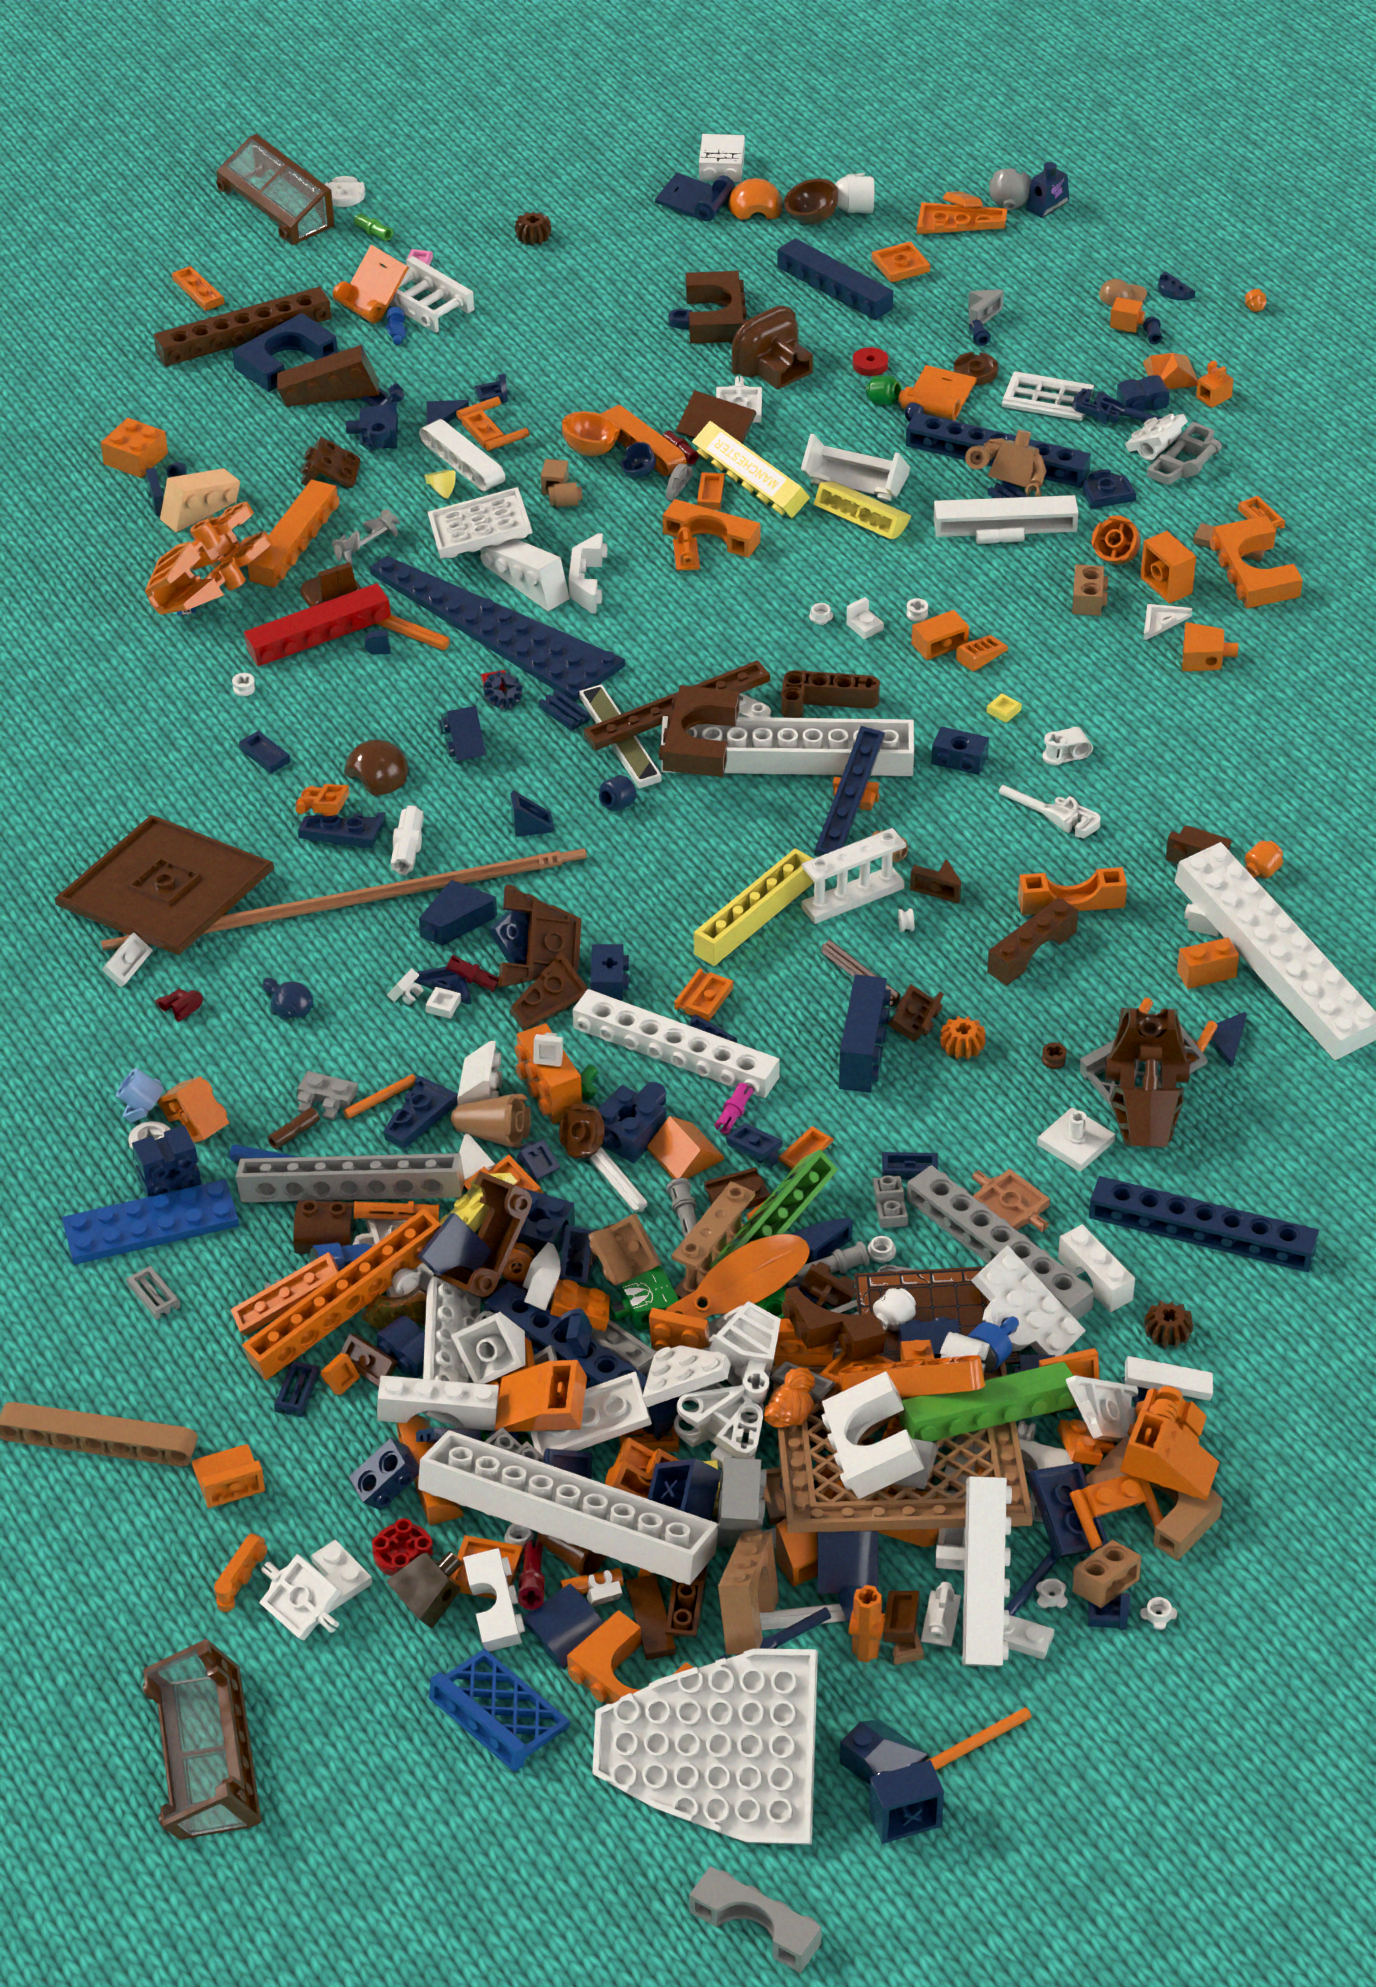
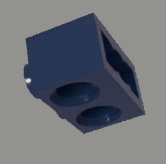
(385, 1474)

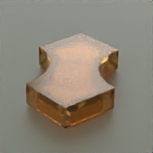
(385, 1309)

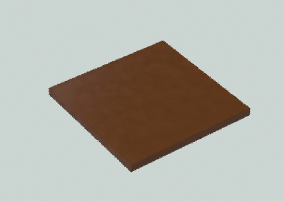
(164, 884)

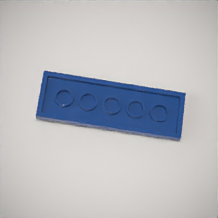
(150, 1221)

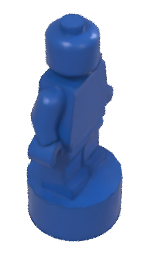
(396, 318)

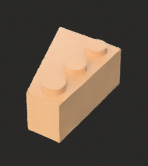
(197, 496)

